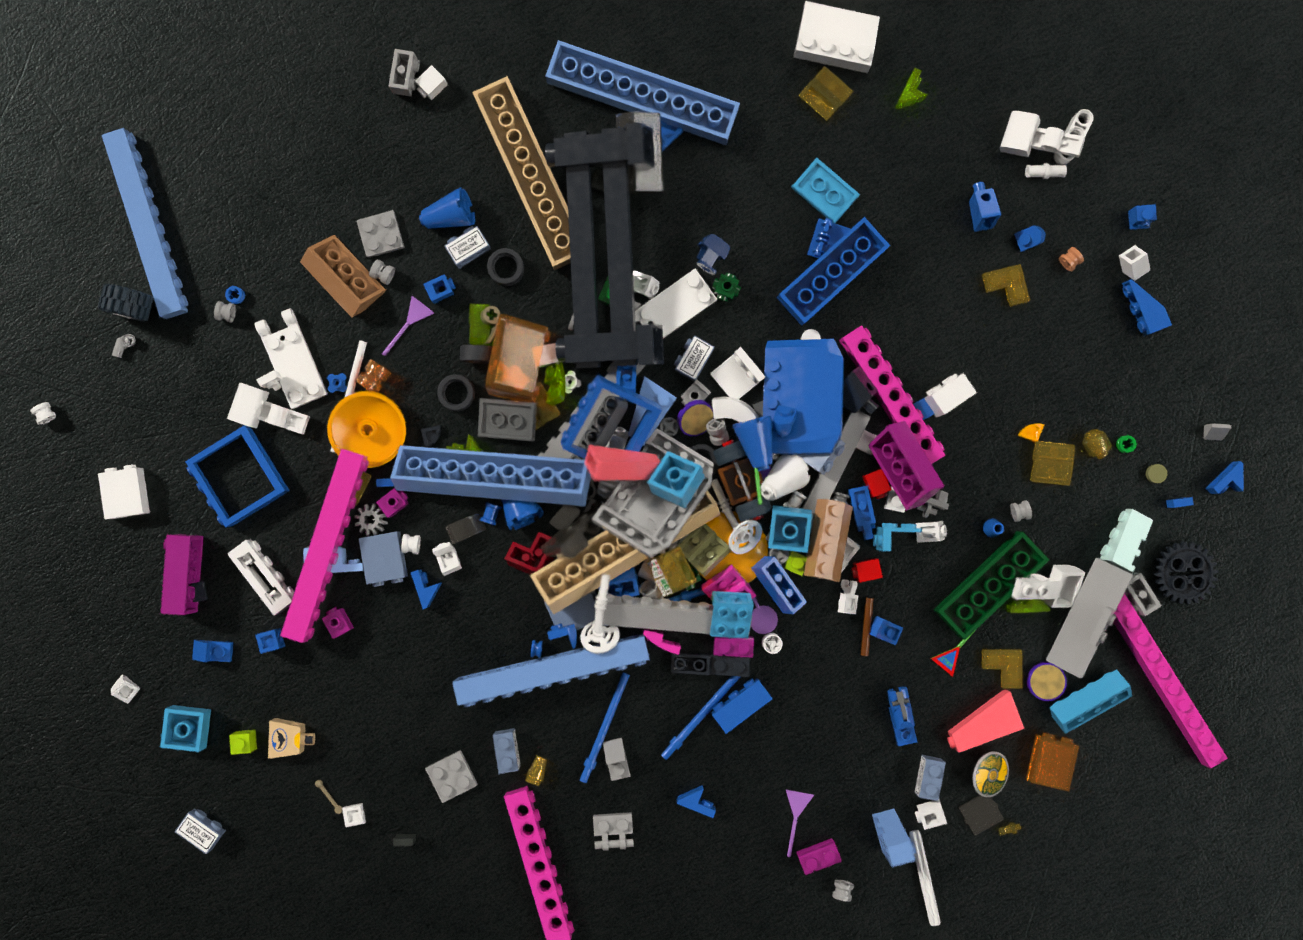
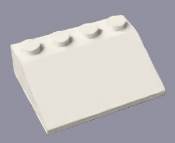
(837, 37)

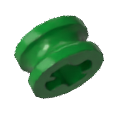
(1132, 441)

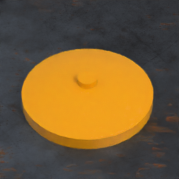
(368, 426)
(741, 562)

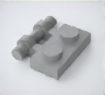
(613, 825)

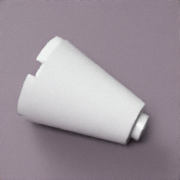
(785, 477)

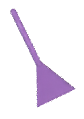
(416, 312)
(798, 802)

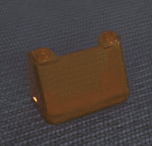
(516, 359)

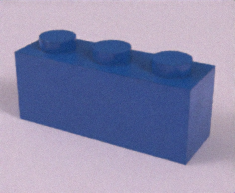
(778, 585)
(741, 705)

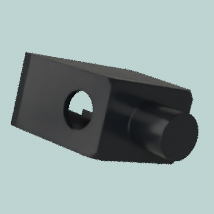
(858, 392)

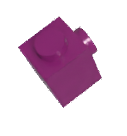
(393, 502)
(337, 622)

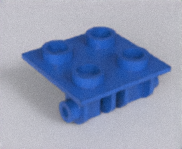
(825, 236)

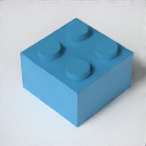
(676, 479)
(790, 528)
(185, 728)

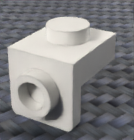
(447, 558)

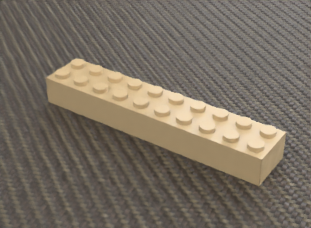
(527, 168)
(573, 578)

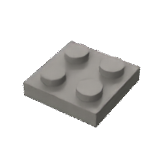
(380, 234)
(451, 776)

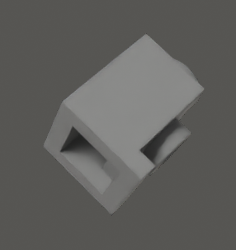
(698, 388)

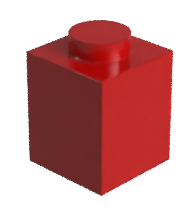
(877, 484)
(866, 570)

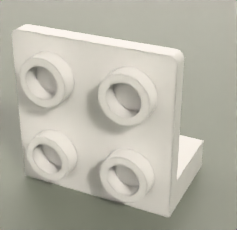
(737, 374)

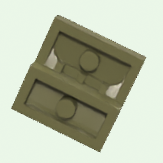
(704, 549)

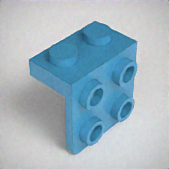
(882, 539)

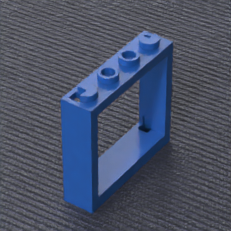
(586, 404)
(262, 458)

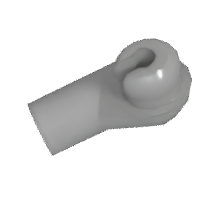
(122, 343)

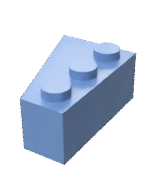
(657, 394)
(893, 838)

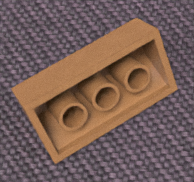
(342, 275)
(828, 540)

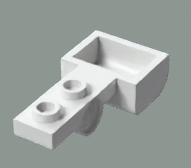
(1023, 134)
(251, 407)
(1056, 591)

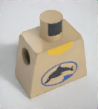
(287, 738)

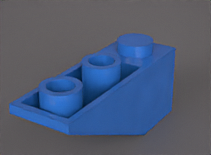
(1148, 311)

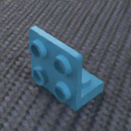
(731, 614)

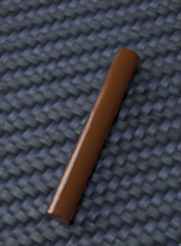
(867, 627)

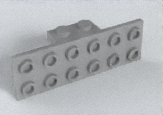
(1089, 617)

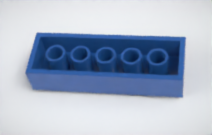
(833, 271)

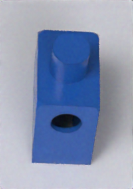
(984, 207)

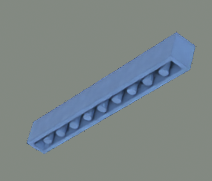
(145, 223)

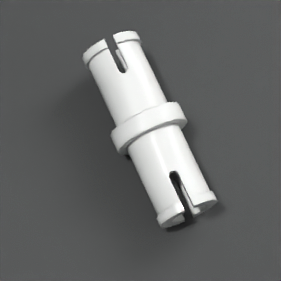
(1045, 171)

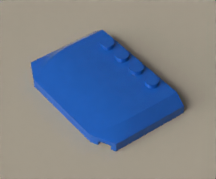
(810, 379)

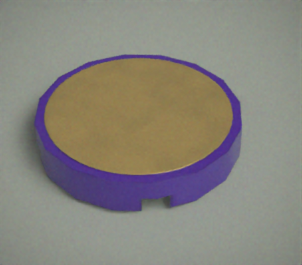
(694, 417)
(1046, 681)

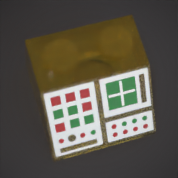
(671, 571)

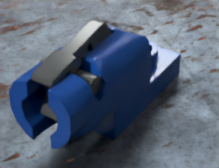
(902, 716)

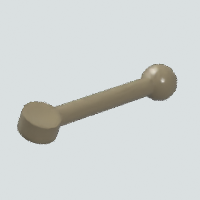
(338, 809)

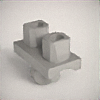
(939, 501)

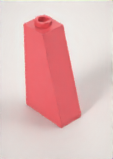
(620, 464)
(987, 723)

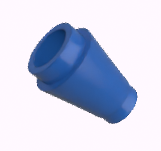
(989, 527)

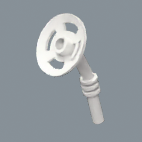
(740, 532)
(598, 629)

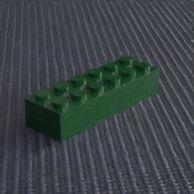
(990, 584)

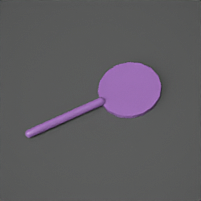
(763, 618)

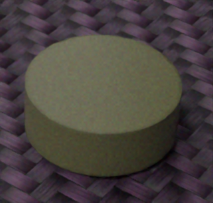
(1156, 473)

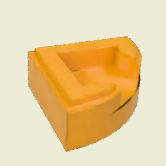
(1031, 432)

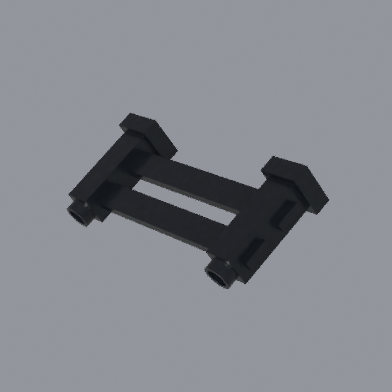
(576, 155)

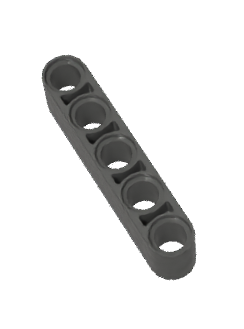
(606, 412)

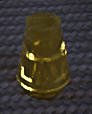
(536, 771)

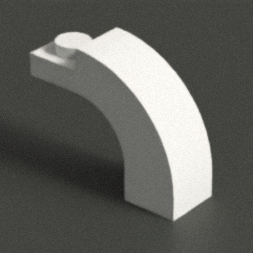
(732, 408)

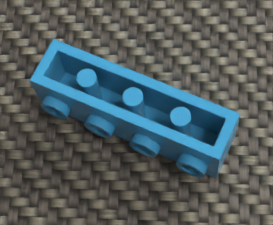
(1091, 701)

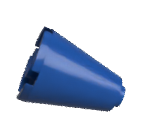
(449, 211)
(756, 441)
(520, 513)

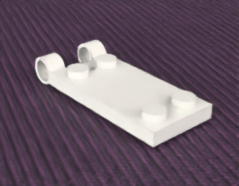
(677, 303)
(293, 361)

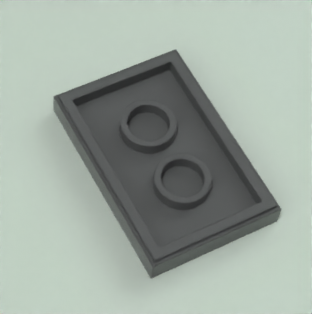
(507, 419)

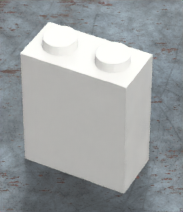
(123, 492)

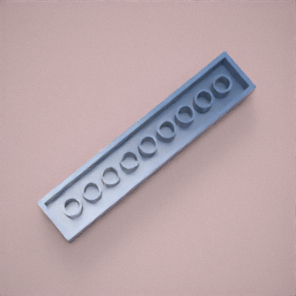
(641, 91)
(491, 475)
(548, 669)

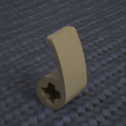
(485, 319)

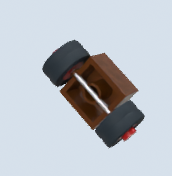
(740, 481)

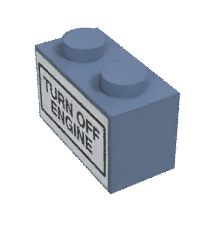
(467, 246)
(694, 358)
(506, 751)
(930, 777)
(200, 830)

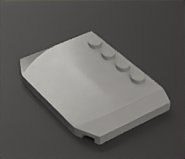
(645, 518)

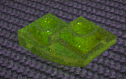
(478, 330)
(556, 380)

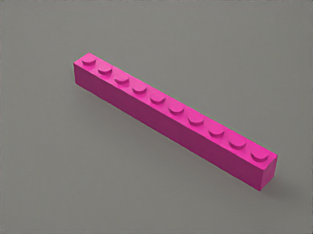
(324, 546)
(1167, 685)

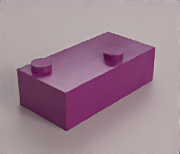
(905, 465)
(181, 569)

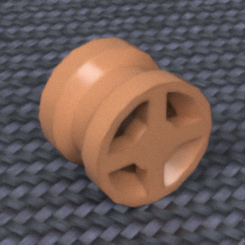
(1071, 259)

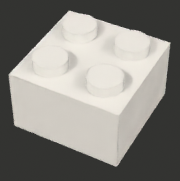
(949, 395)

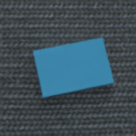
(825, 190)

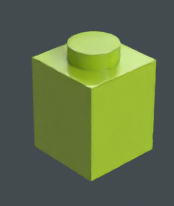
(795, 563)
(243, 742)

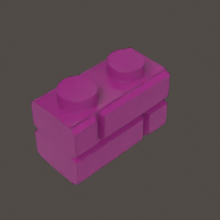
(733, 646)
(819, 856)

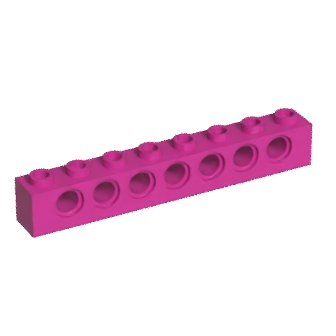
(892, 408)
(530, 857)

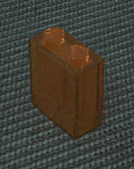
(1052, 761)

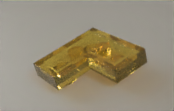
(1010, 279)
(1008, 661)

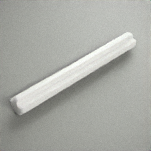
(925, 878)

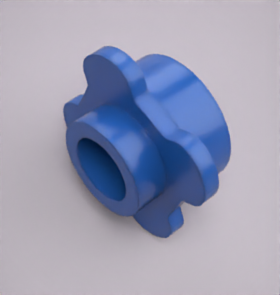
(332, 383)

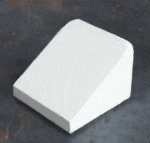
(124, 689)

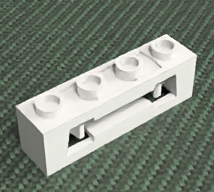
(242, 557)

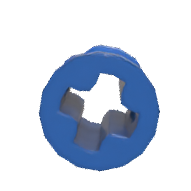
(490, 513)

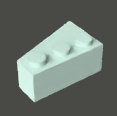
(1125, 539)

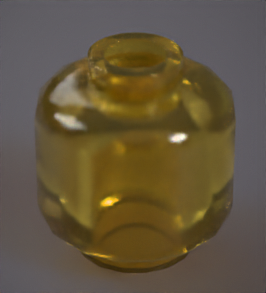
(1096, 443)

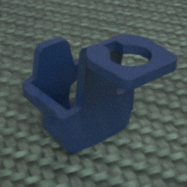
(711, 249)

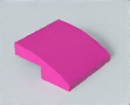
(727, 581)
(656, 636)

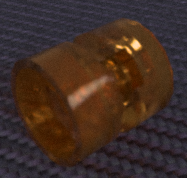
(373, 376)

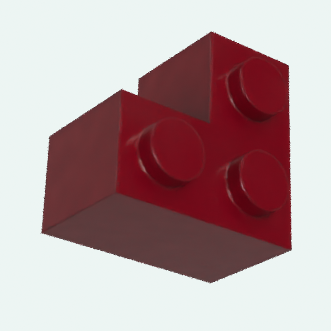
(529, 559)

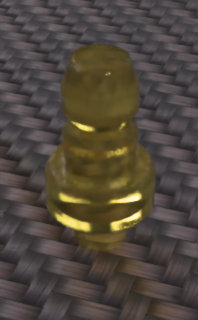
(1012, 828)

